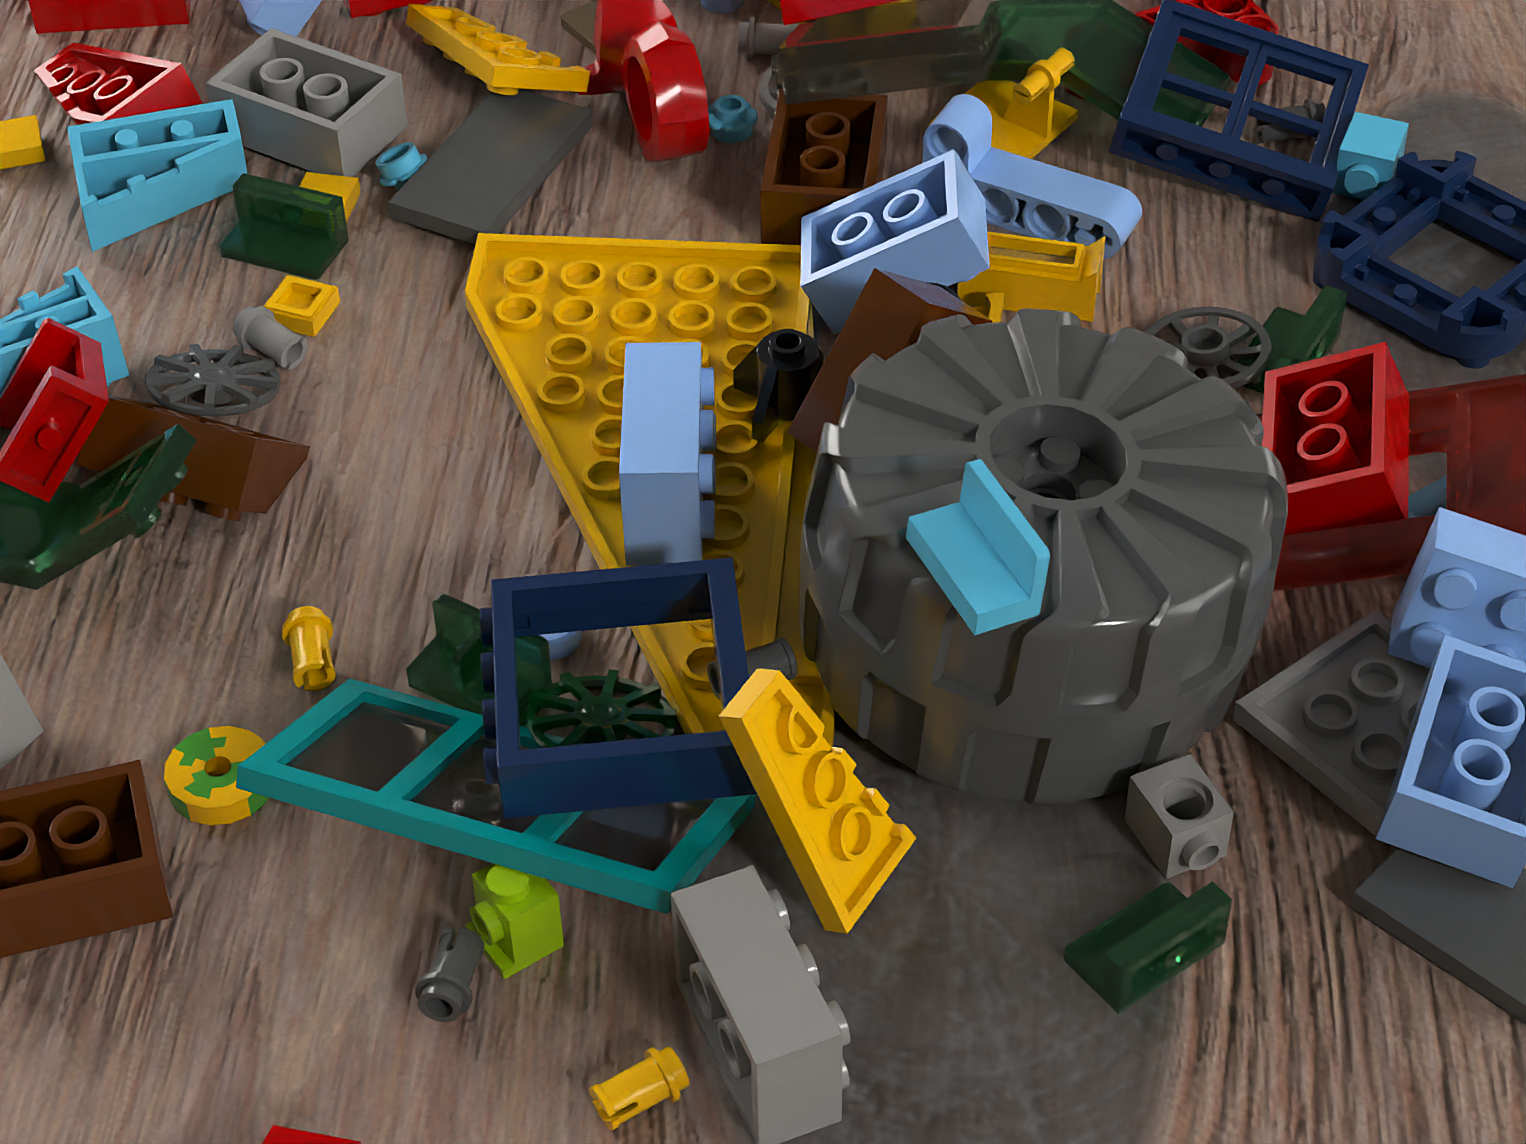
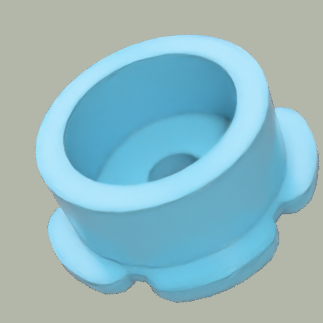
(731, 119)
(399, 164)

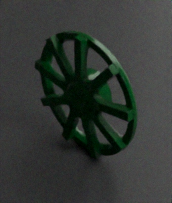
(601, 716)

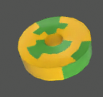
(192, 769)

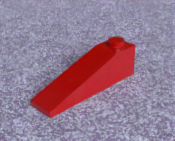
(114, 84)

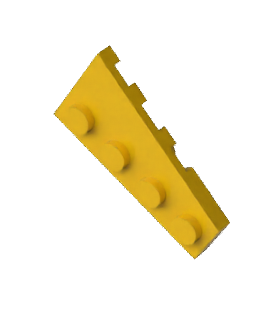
(491, 55)
(819, 808)

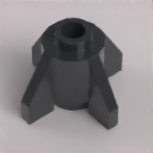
(780, 376)

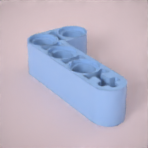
(1029, 193)

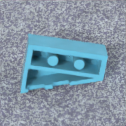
(153, 166)
(72, 305)

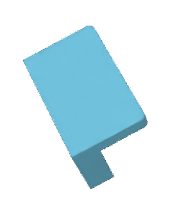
(983, 553)

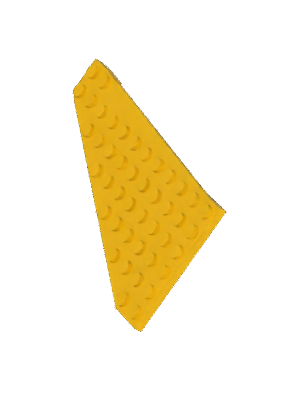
(558, 335)

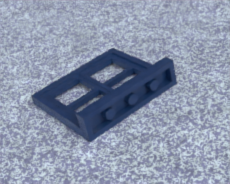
(1223, 158)

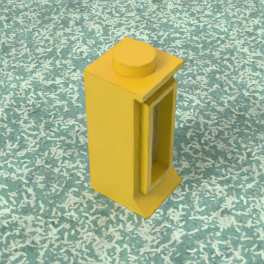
(1039, 275)

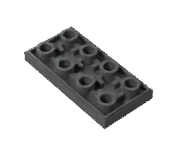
(491, 165)

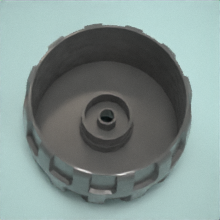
(1155, 534)

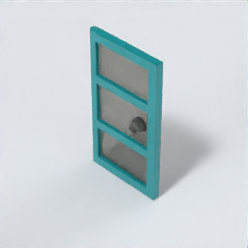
(422, 776)

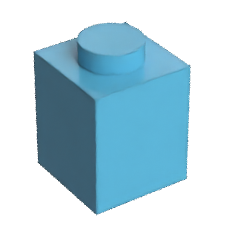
(1369, 155)

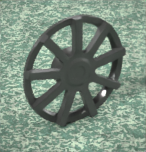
(1211, 347)
(212, 382)

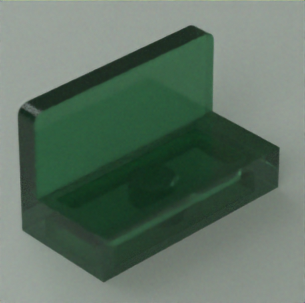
(285, 227)
(1299, 336)
(1150, 942)

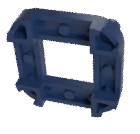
(1356, 245)

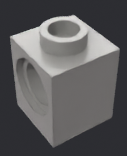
(1178, 816)

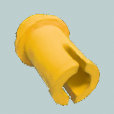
(308, 636)
(640, 1087)

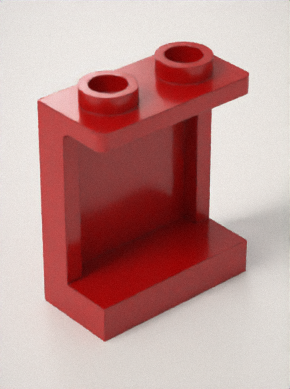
(50, 408)

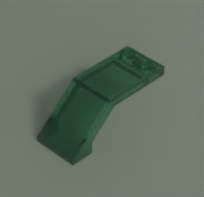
(1106, 52)
(82, 520)

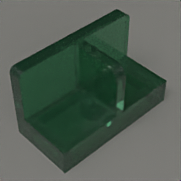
(452, 661)

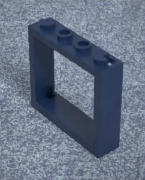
(613, 771)

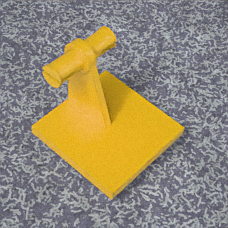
(1025, 112)

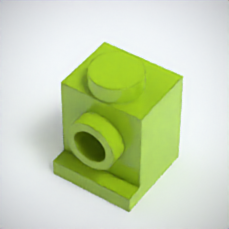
(515, 917)

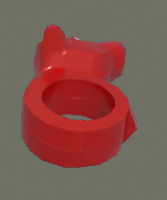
(659, 72)

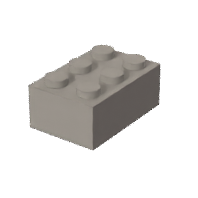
(311, 103)
(760, 1006)

